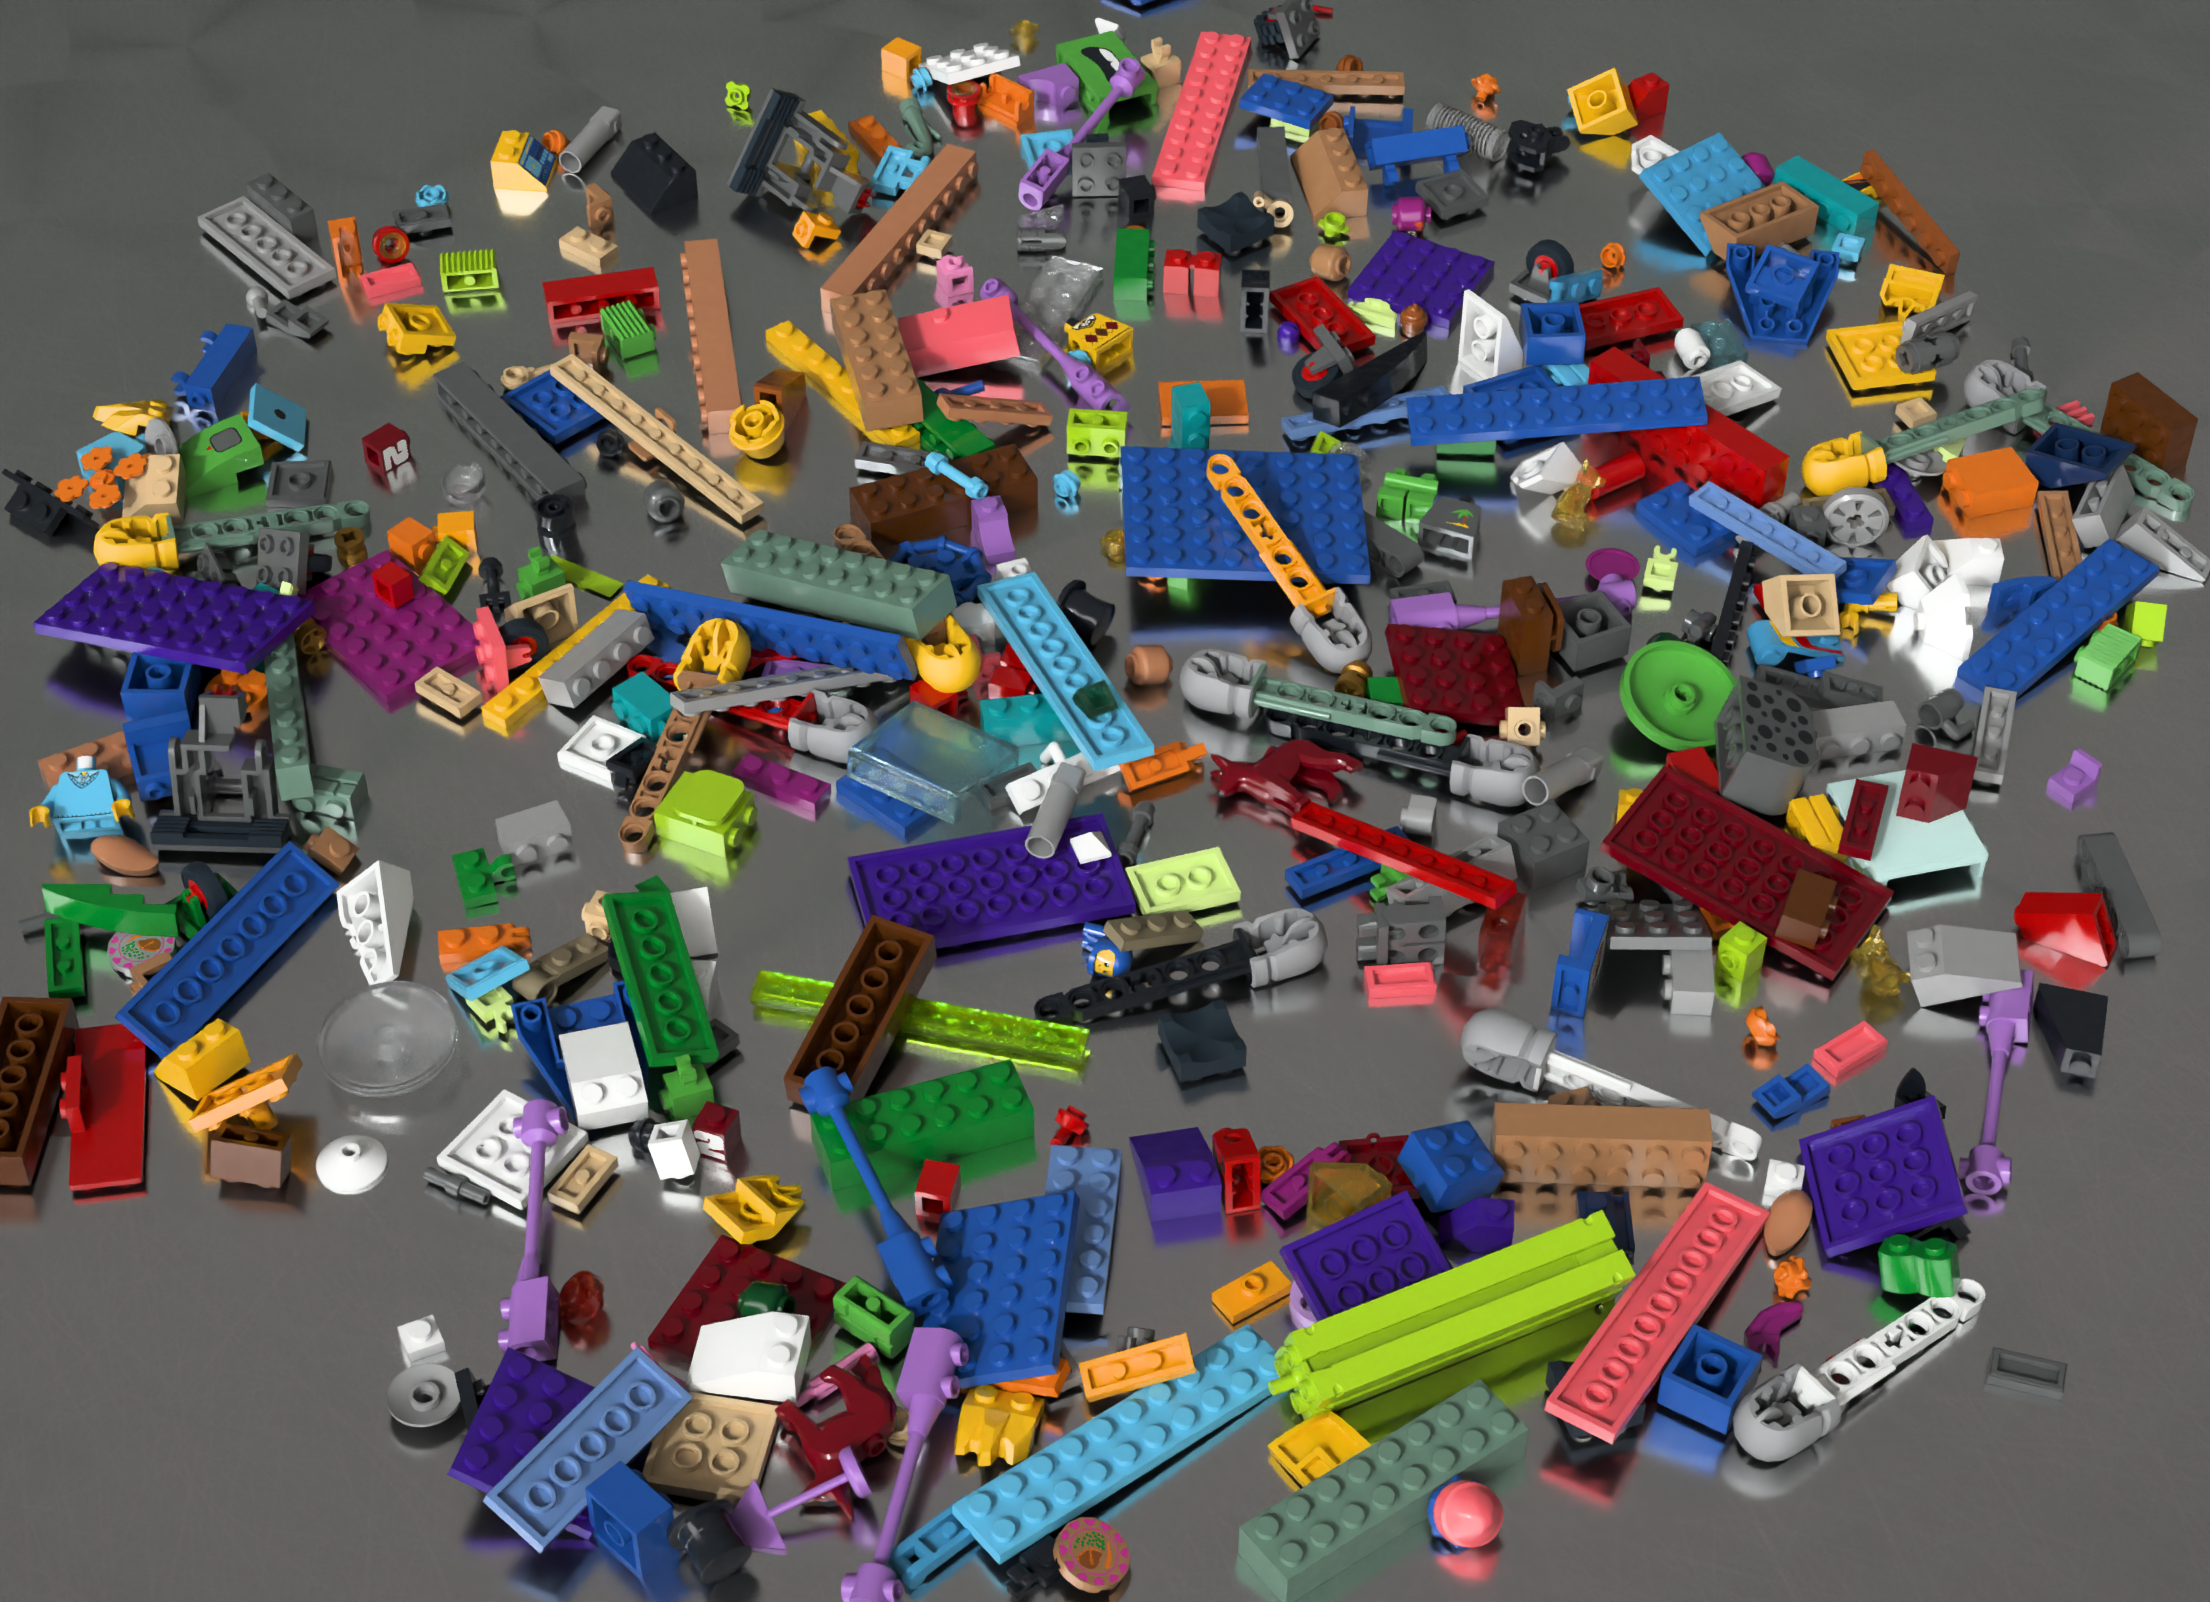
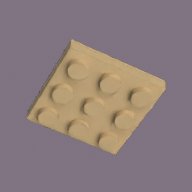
(712, 1448)

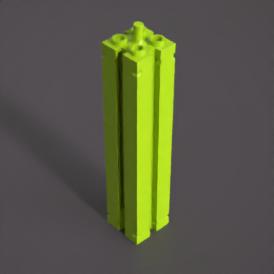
(1451, 1316)

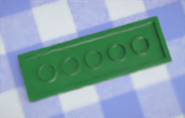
(659, 978)

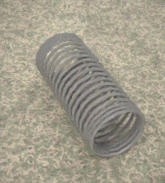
(1491, 140)

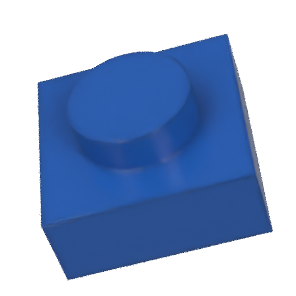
(1815, 666)

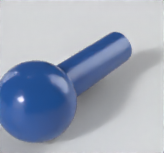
(968, 390)

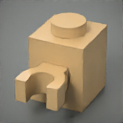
(1162, 64)

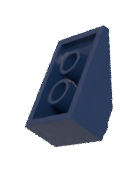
(2074, 456)

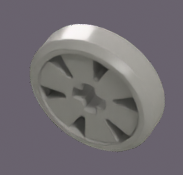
(1858, 501)

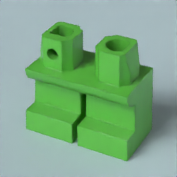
(1406, 493)

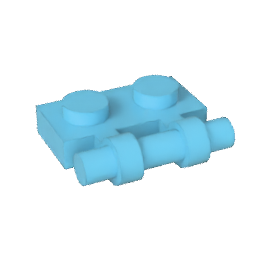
(892, 170)

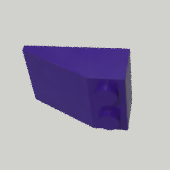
(1176, 1174)

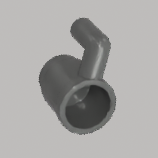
(1939, 711)

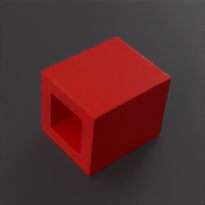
(937, 1188)

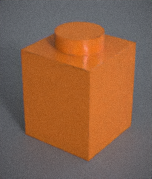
(411, 542)

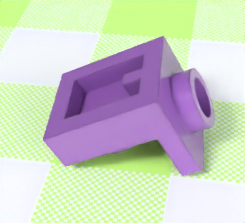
(2077, 777)

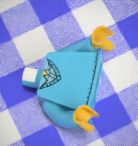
(84, 801)

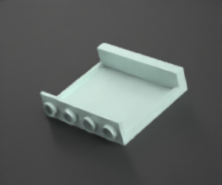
(1909, 845)

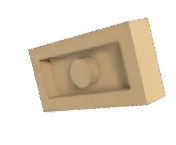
(588, 246)
(448, 692)
(583, 1179)

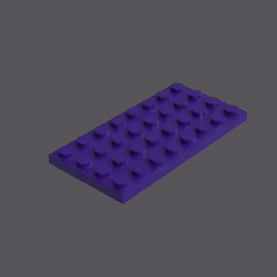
(175, 617)
(991, 885)

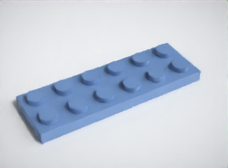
(1095, 1178)
(604, 1428)

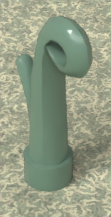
(912, 113)

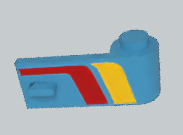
(1771, 647)

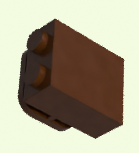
(1530, 623)

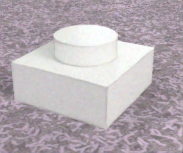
(1783, 1177)
(421, 1338)

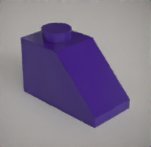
(1478, 1226)

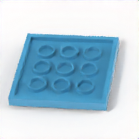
(1699, 180)

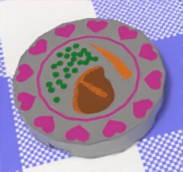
(129, 950)

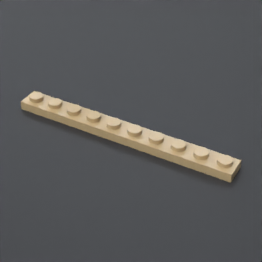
(657, 439)

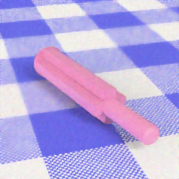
(819, 1389)

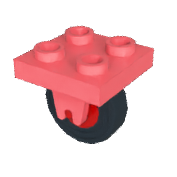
(507, 647)

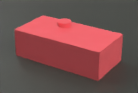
(960, 336)

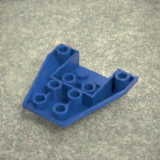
(1772, 321)
(540, 1029)

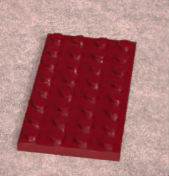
(1739, 866)

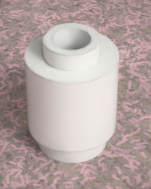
(1691, 348)

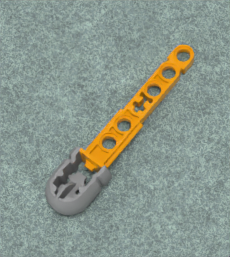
(1342, 638)

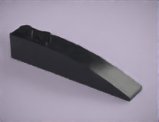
(1369, 383)

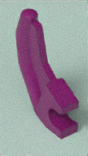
(1765, 1329)

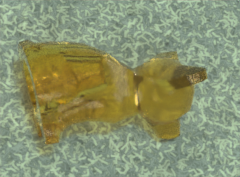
(1573, 501)
(1882, 968)

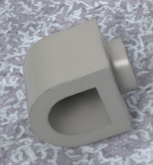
(1420, 815)

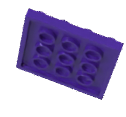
(1421, 273)
(1882, 1176)
(1364, 1257)
(514, 1416)

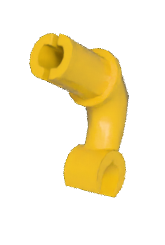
(1850, 617)

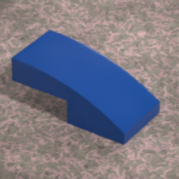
(2018, 591)
(1792, 1094)

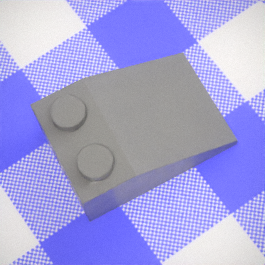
(1961, 963)

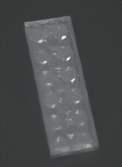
(1049, 302)

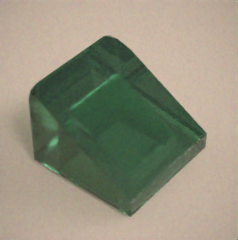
(1095, 700)

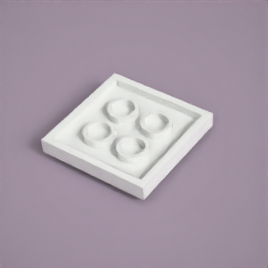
(969, 64)
(498, 1160)

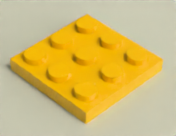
(1869, 355)

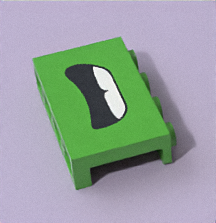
(1095, 62)

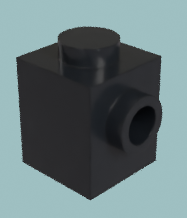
(1137, 196)

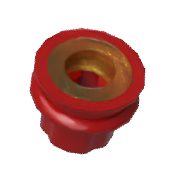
(964, 97)
(398, 239)

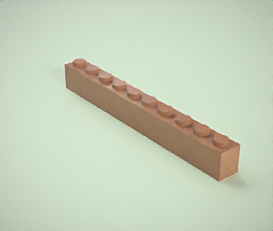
(902, 225)
(710, 334)

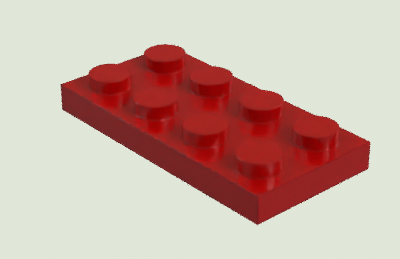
(1314, 303)
(1628, 317)

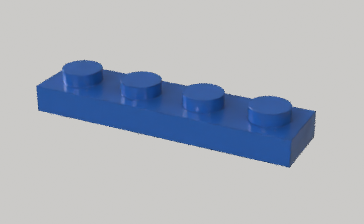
(1331, 870)

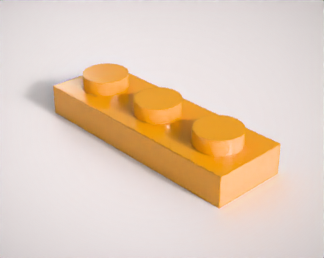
(1137, 1367)

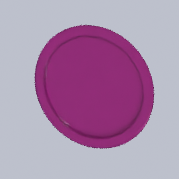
(1612, 561)

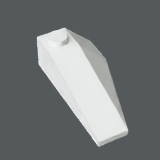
(378, 915)

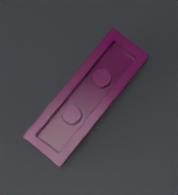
(782, 782)

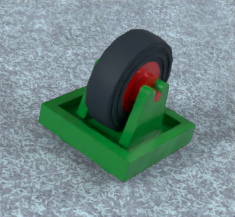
(202, 898)

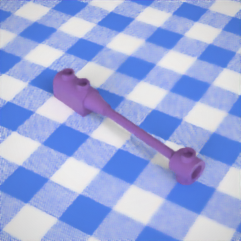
(1053, 166)
(1082, 377)
(1442, 613)
(2006, 1022)
(534, 1299)
(923, 1389)

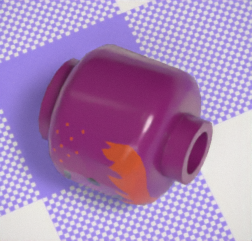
(1410, 214)

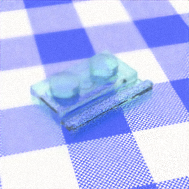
(1722, 342)

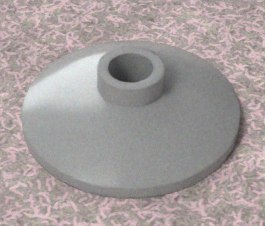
(160, 438)
(1923, 464)
(423, 1384)

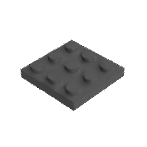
(1655, 926)

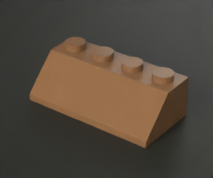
(1330, 175)
(1760, 219)

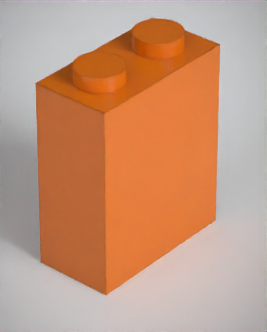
(1990, 482)

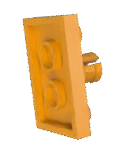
(248, 1097)

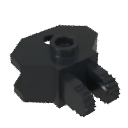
(1535, 144)

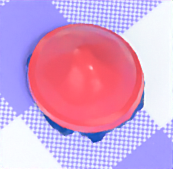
(1465, 1513)

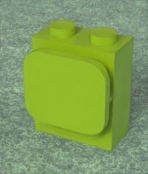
(706, 812)

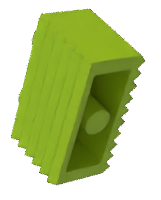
(469, 270)

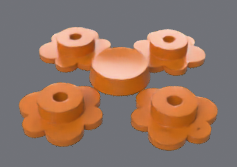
(103, 480)

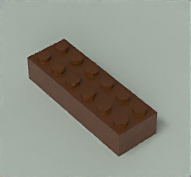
(927, 503)
(865, 1006)
(33, 1053)

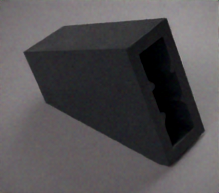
(1254, 301)
(2072, 1027)

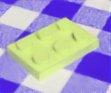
(1183, 883)

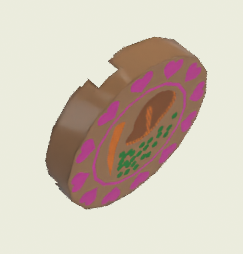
(1091, 1554)

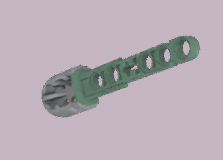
(1999, 379)
(1229, 683)

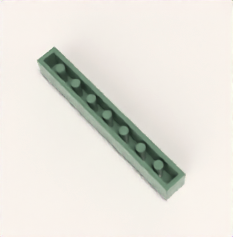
(288, 722)

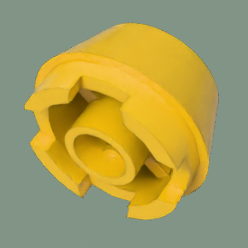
(757, 429)

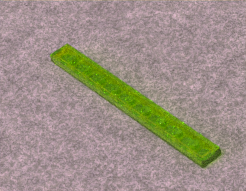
(938, 1020)

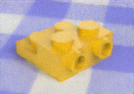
(414, 327)

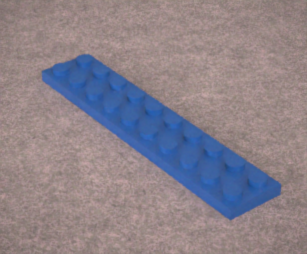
(1556, 411)
(778, 630)

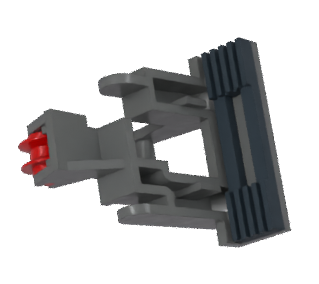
(759, 168)
(191, 823)

